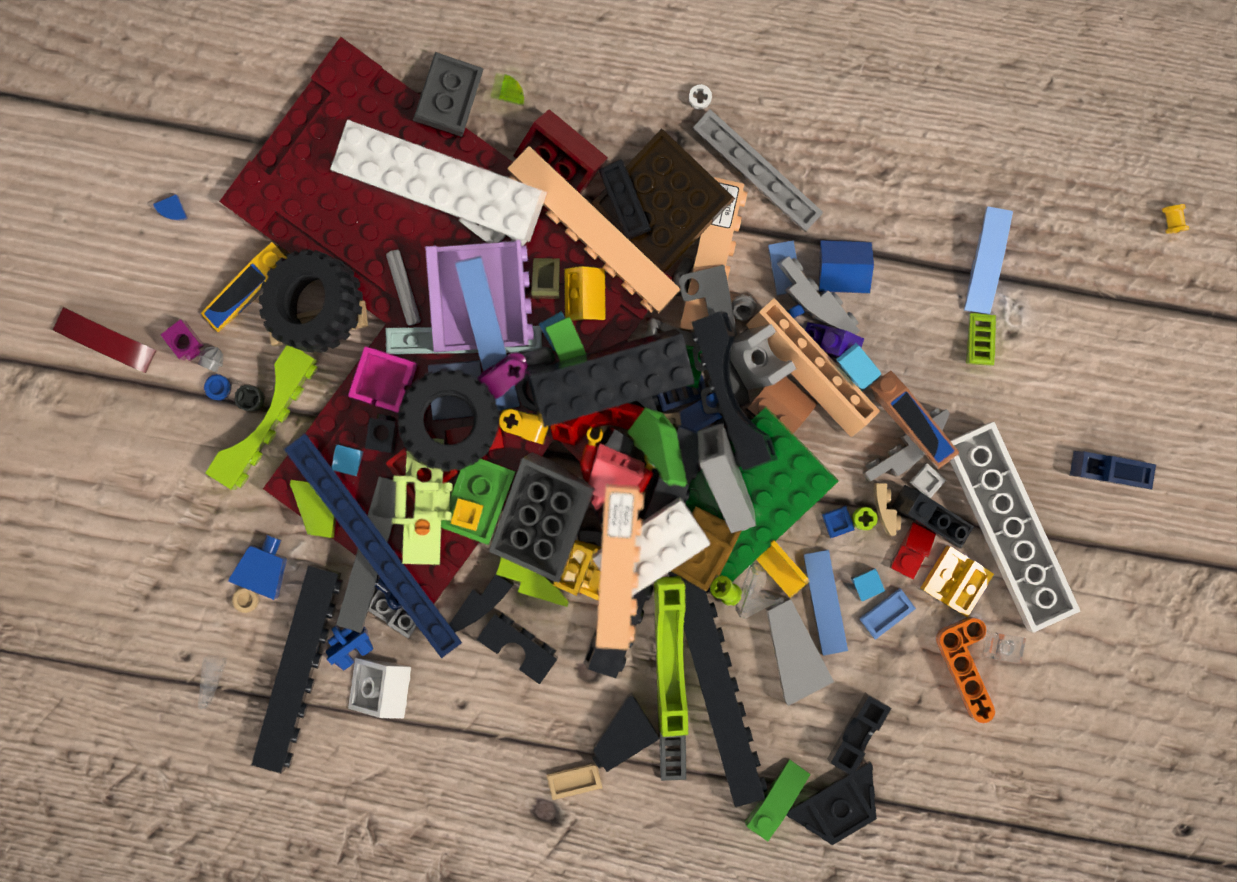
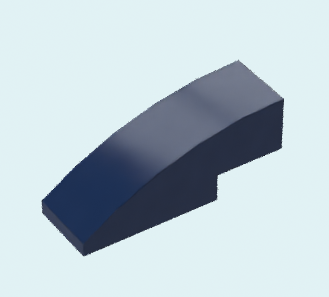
(1112, 469)

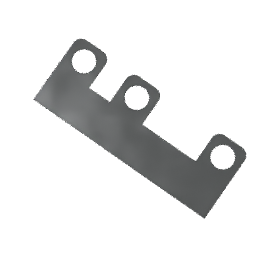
(715, 289)

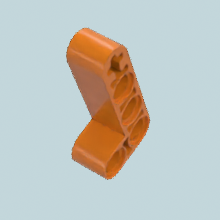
(970, 671)

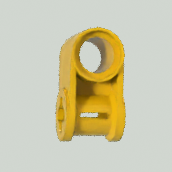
(528, 426)

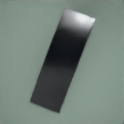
(479, 603)

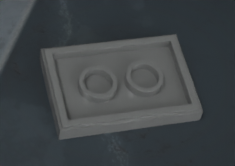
(448, 94)

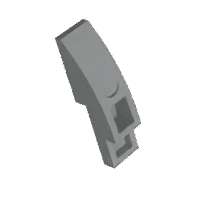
(824, 306)
(900, 457)

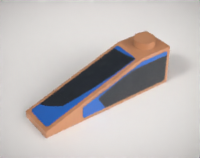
(913, 419)

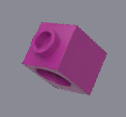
(175, 332)

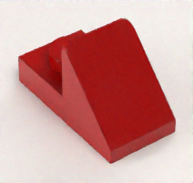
(913, 550)

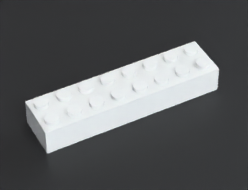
(438, 181)
(1012, 528)

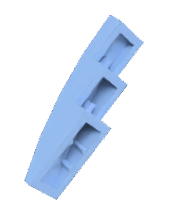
(988, 260)

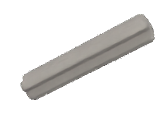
(403, 287)

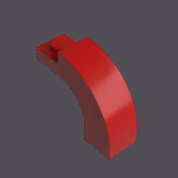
(574, 429)

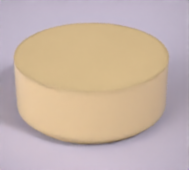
(245, 600)

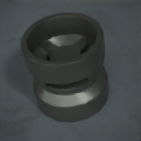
(245, 396)

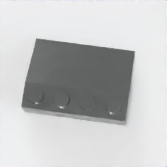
(542, 517)

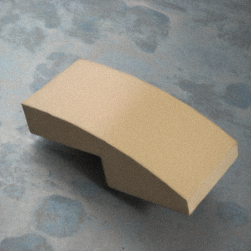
(888, 517)

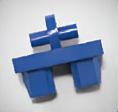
(344, 642)

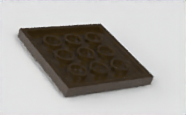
(675, 197)

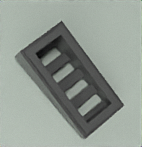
(668, 741)

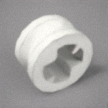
(706, 92)

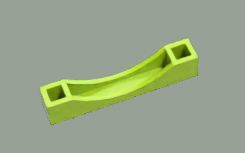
(234, 462)
(669, 624)

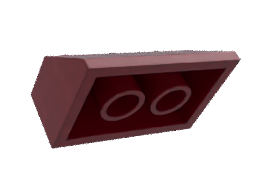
(563, 150)

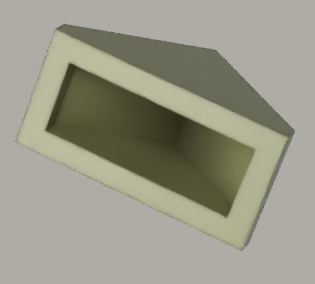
(545, 278)

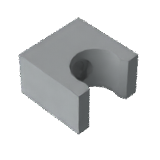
(767, 367)

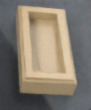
(574, 781)

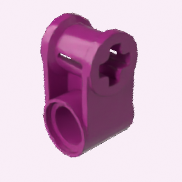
(500, 376)

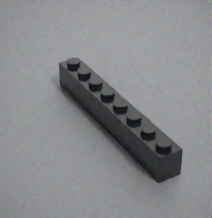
(296, 669)

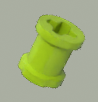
(869, 524)
(726, 591)

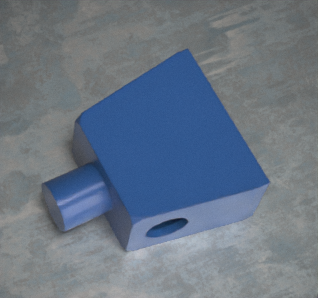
(261, 569)

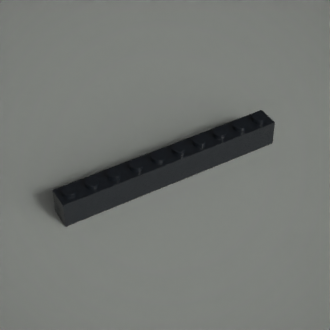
(659, 494)
(720, 697)

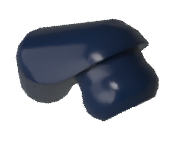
(391, 601)

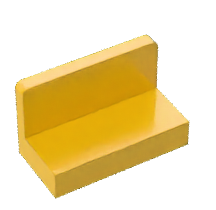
(585, 293)
(782, 569)

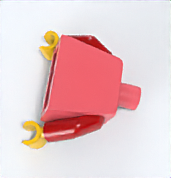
(607, 466)

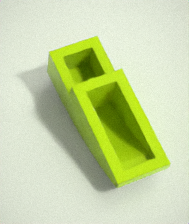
(532, 583)

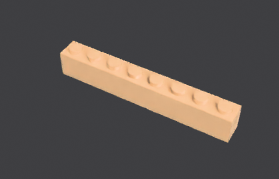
(595, 232)

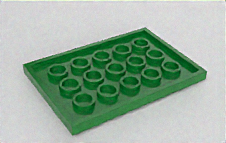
(778, 492)

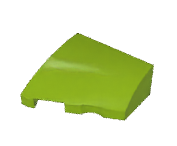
(314, 513)

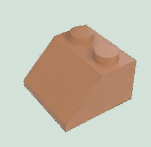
(785, 401)

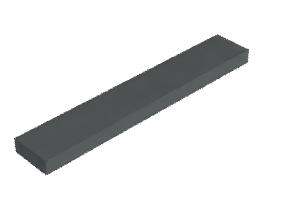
(363, 576)

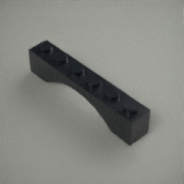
(716, 340)

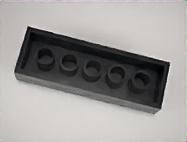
(610, 377)

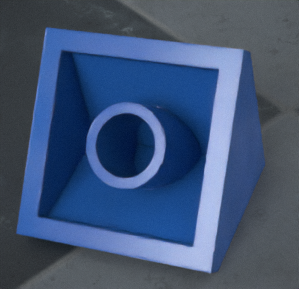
(846, 266)

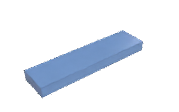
(825, 602)

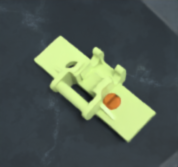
(432, 505)

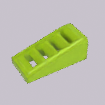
(971, 359)

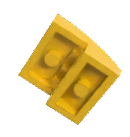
(581, 571)
(957, 581)

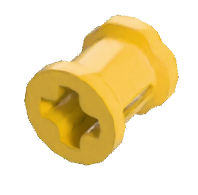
(1175, 219)

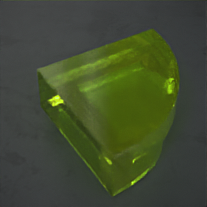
(511, 91)

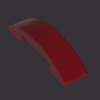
(104, 340)

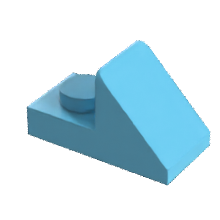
(859, 367)

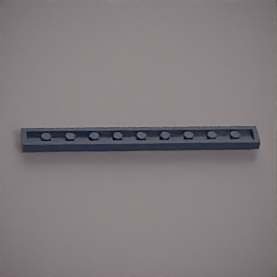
(373, 545)

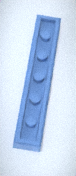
(484, 320)

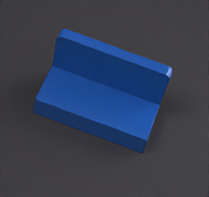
(695, 417)

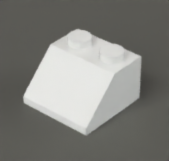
(379, 688)

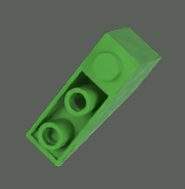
(660, 443)

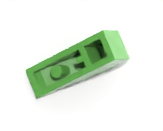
(778, 800)

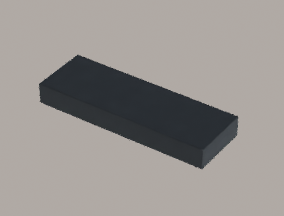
(624, 199)

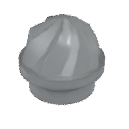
(744, 307)
(211, 358)

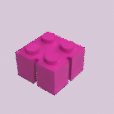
(382, 379)

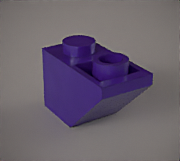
(833, 340)

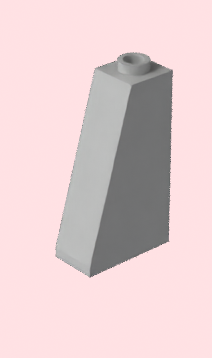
(725, 478)
(796, 655)

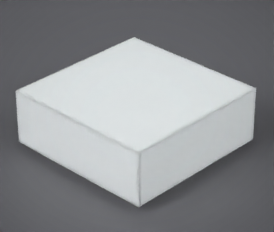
(927, 480)

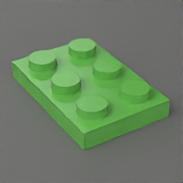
(485, 485)

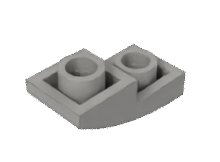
(396, 619)

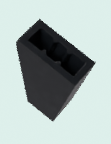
(624, 736)

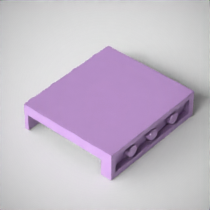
(507, 285)

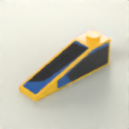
(242, 288)

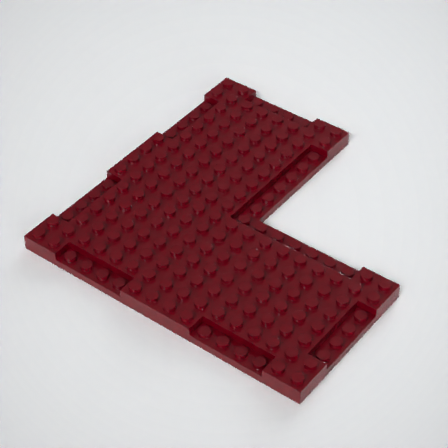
(307, 206)

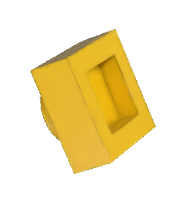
(467, 514)

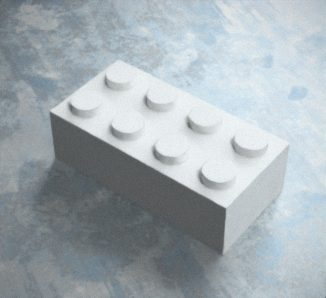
(665, 542)

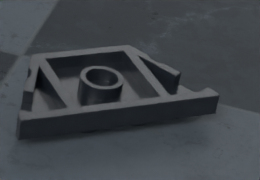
(839, 807)

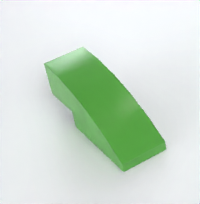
(565, 339)

